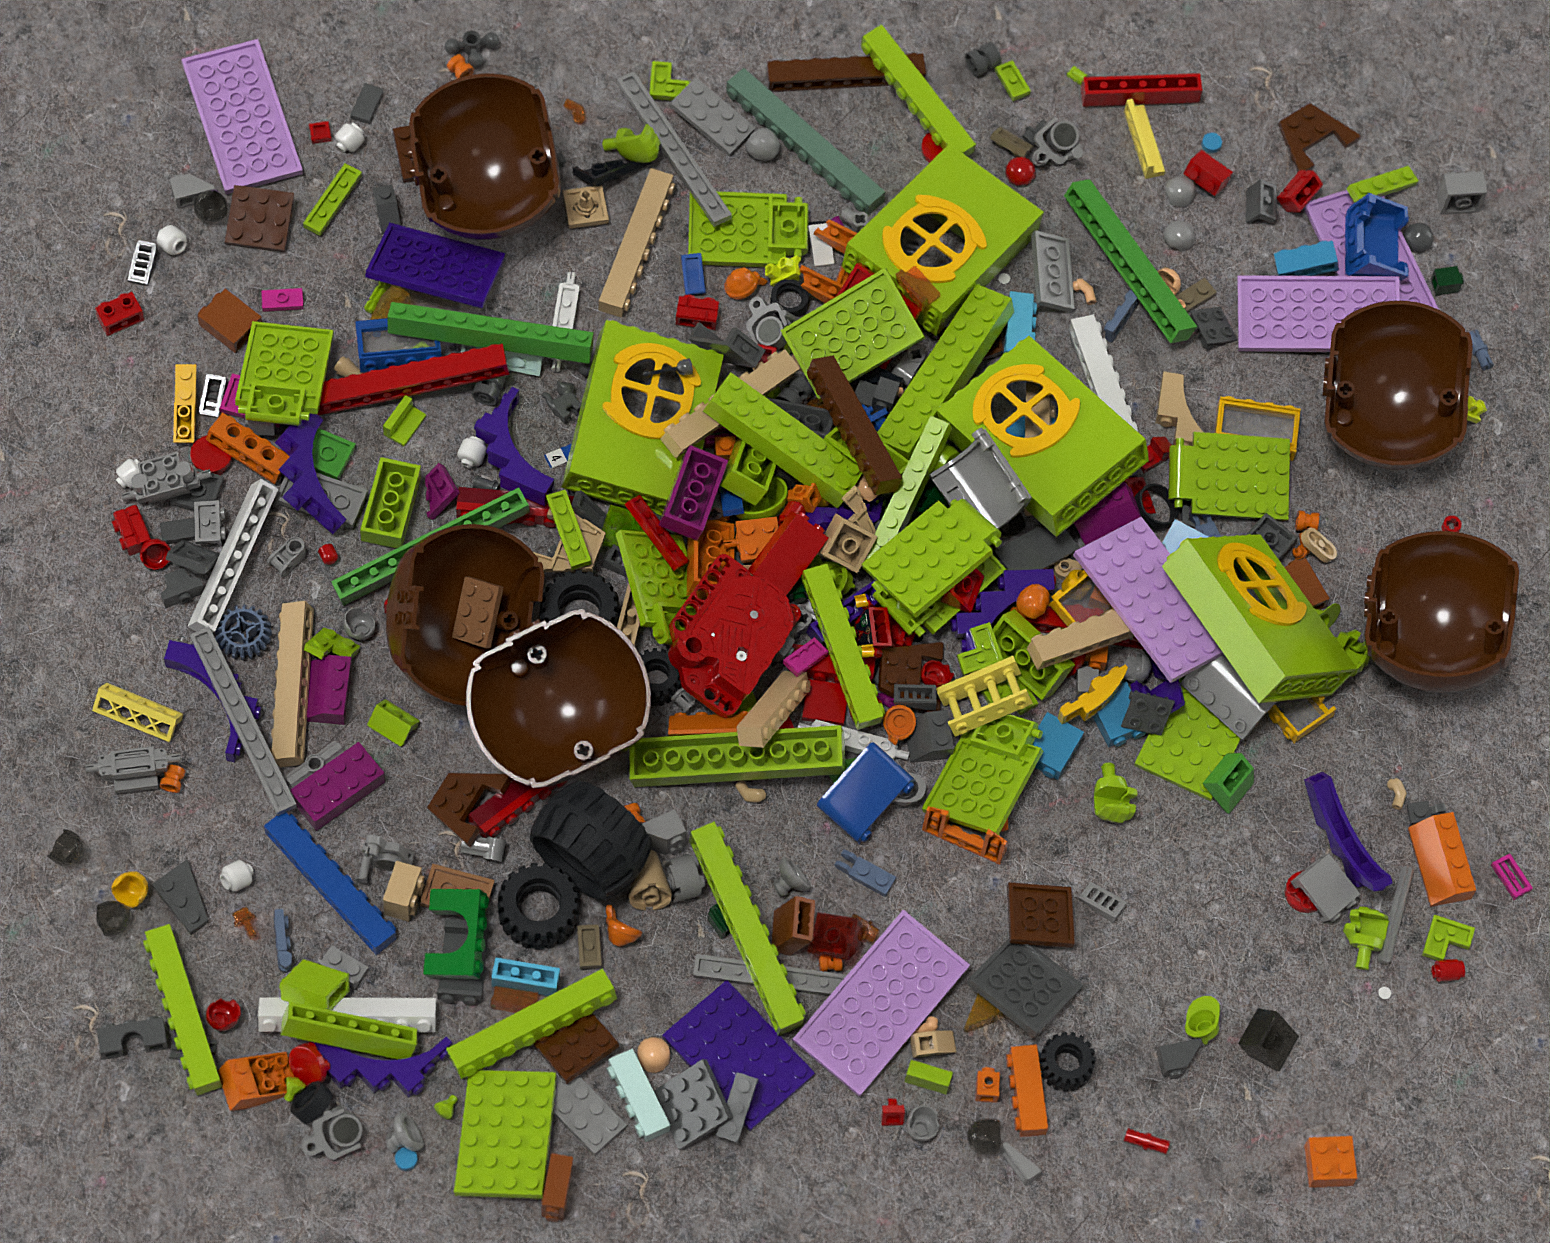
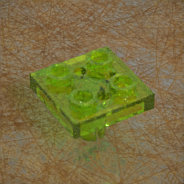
(622, 520)

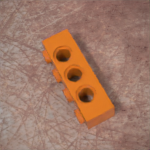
(236, 447)

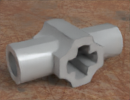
(856, 220)

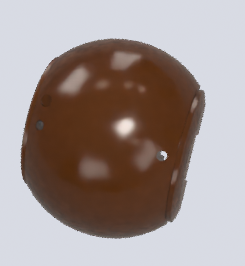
(484, 156)
(1397, 384)
(427, 599)
(1441, 610)
(545, 712)

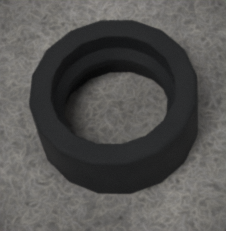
(795, 286)
(311, 1102)

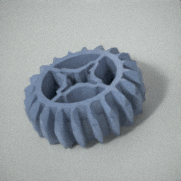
(258, 625)

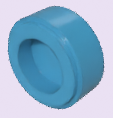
(1211, 142)
(405, 1159)

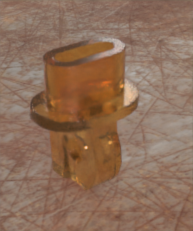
(244, 917)
(870, 931)

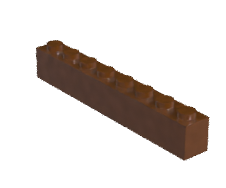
(830, 73)
(854, 425)

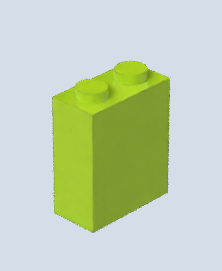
(314, 985)

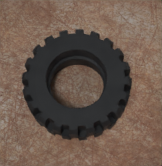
(580, 586)
(538, 932)

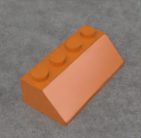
(705, 551)
(702, 723)
(1442, 859)

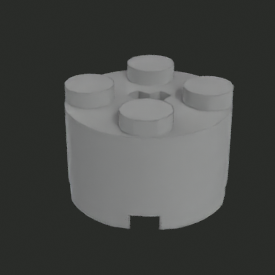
(683, 877)

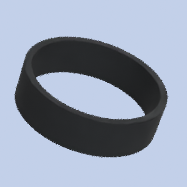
(1163, 492)

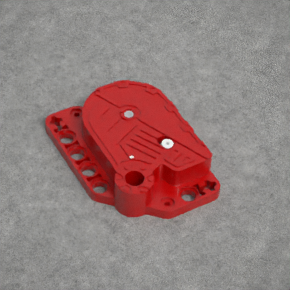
(729, 635)

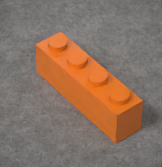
(1028, 1091)

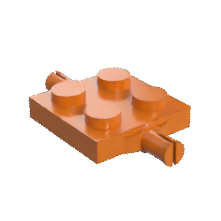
(752, 537)

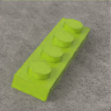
(1383, 183)
(332, 199)
(568, 529)

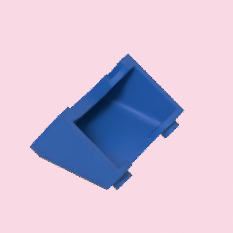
(1373, 237)
(865, 792)

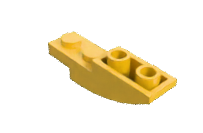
(185, 403)
(1098, 696)

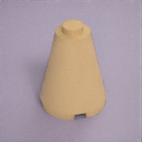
(650, 886)

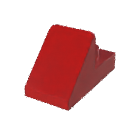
(1157, 453)

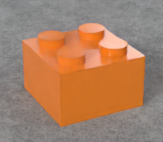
(1330, 1161)

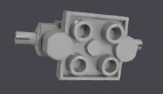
(164, 479)
(133, 768)

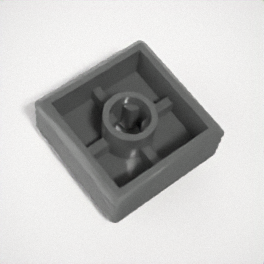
(1272, 530)

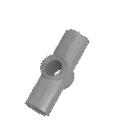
(321, 759)

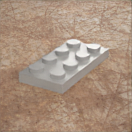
(712, 116)
(1052, 271)
(344, 496)
(586, 1114)

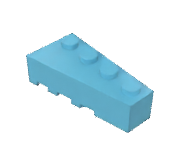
(1022, 320)

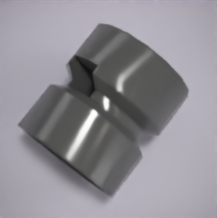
(984, 58)
(488, 390)
(796, 391)

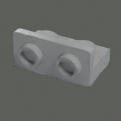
(208, 522)
(343, 962)

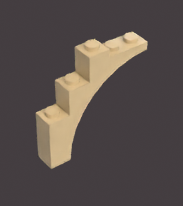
(1173, 408)

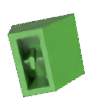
(1230, 780)

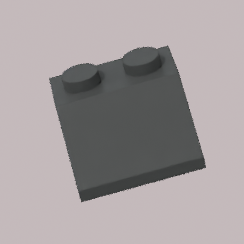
(931, 738)

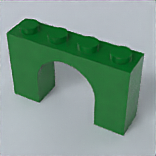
(467, 960)

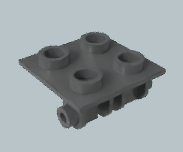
(1212, 327)
(1147, 712)

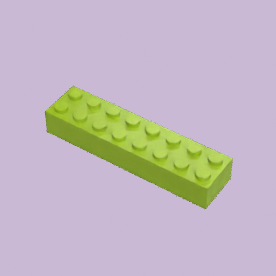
(783, 439)

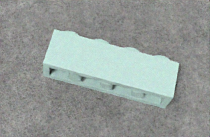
(639, 1095)

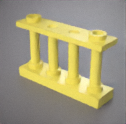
(976, 682)

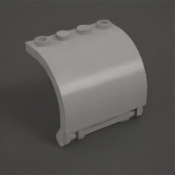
(983, 480)
(1226, 696)

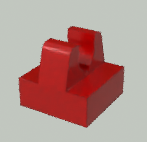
(892, 1113)

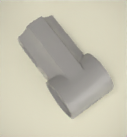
(487, 847)

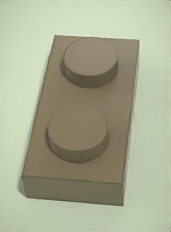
(1010, 141)
(1197, 294)
(589, 946)

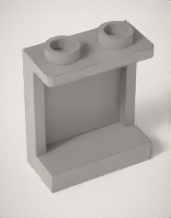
(1327, 887)

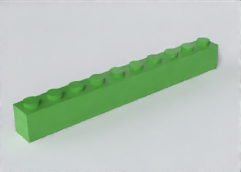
(1130, 261)
(486, 330)
(381, 570)

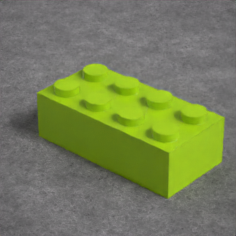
(748, 473)
(390, 503)
(1013, 637)

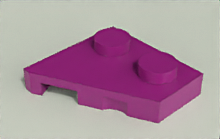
(440, 490)

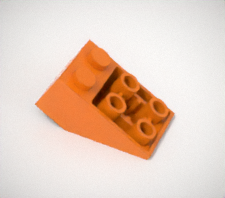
(254, 1079)

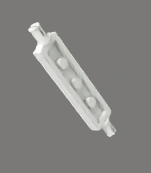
(565, 309)
(857, 741)

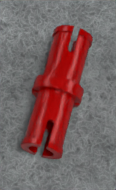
(1147, 1141)

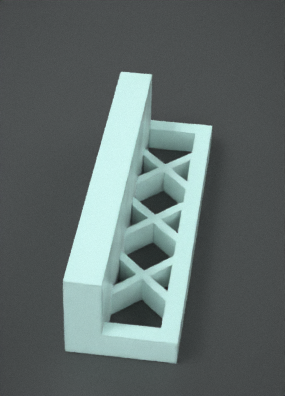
(518, 362)

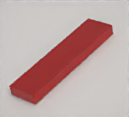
(656, 533)

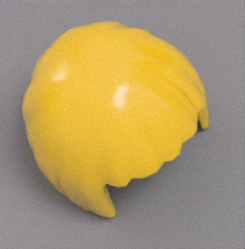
(130, 888)

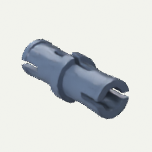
(1480, 350)

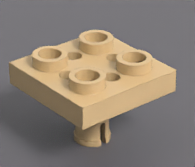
(583, 201)

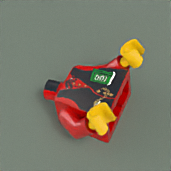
(872, 628)

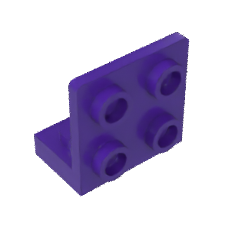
(1165, 689)

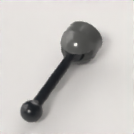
(683, 367)

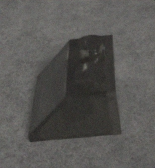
(1268, 1038)

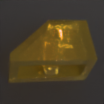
(393, 294)
(981, 1014)

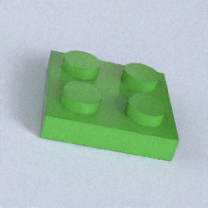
(331, 453)

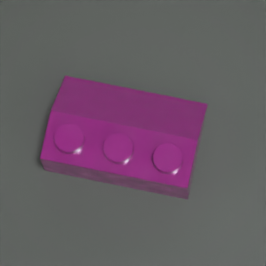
(1108, 514)
(329, 689)

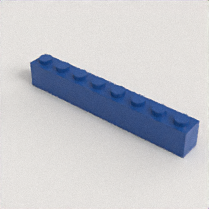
(330, 882)

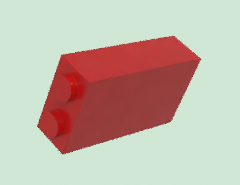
(789, 551)

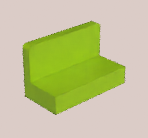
(403, 422)
(392, 722)
(928, 1077)

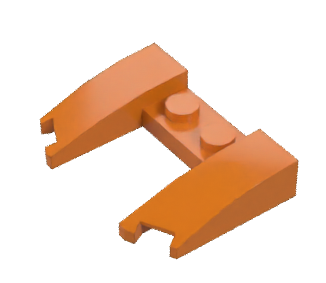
(818, 284)
(991, 848)

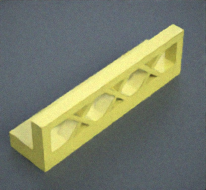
(1143, 140)
(142, 706)

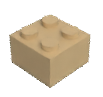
(847, 543)
(403, 891)

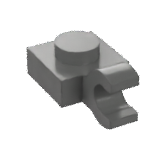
(1421, 810)

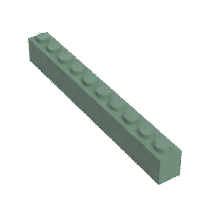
(805, 142)

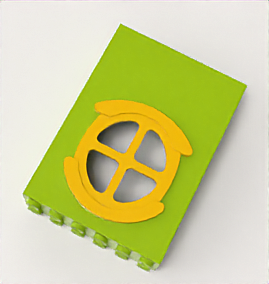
(965, 200)
(612, 449)
(1073, 459)
(1274, 647)

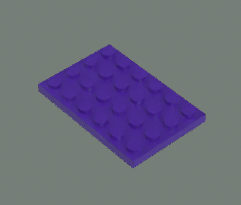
(435, 265)
(741, 1041)

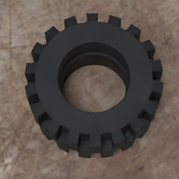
(659, 661)
(1071, 1045)

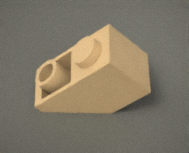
(932, 1043)

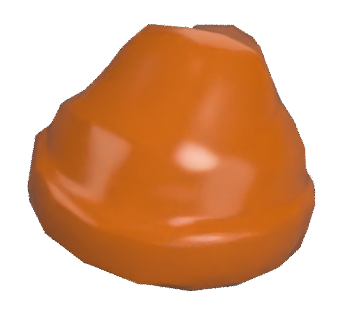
(742, 283)
(1032, 601)
(899, 723)
(618, 932)

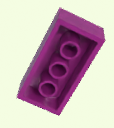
(693, 492)
(337, 786)

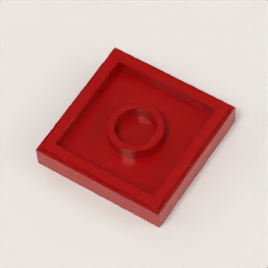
(825, 703)

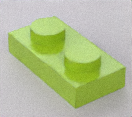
(1012, 80)

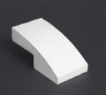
(821, 252)

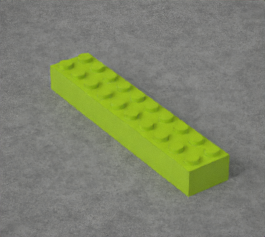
(947, 367)
(721, 759)
(746, 928)

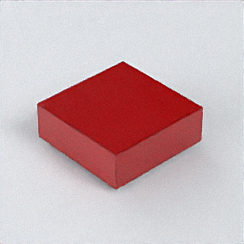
(320, 132)

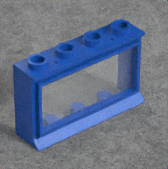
(381, 349)

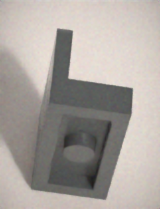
(1261, 201)

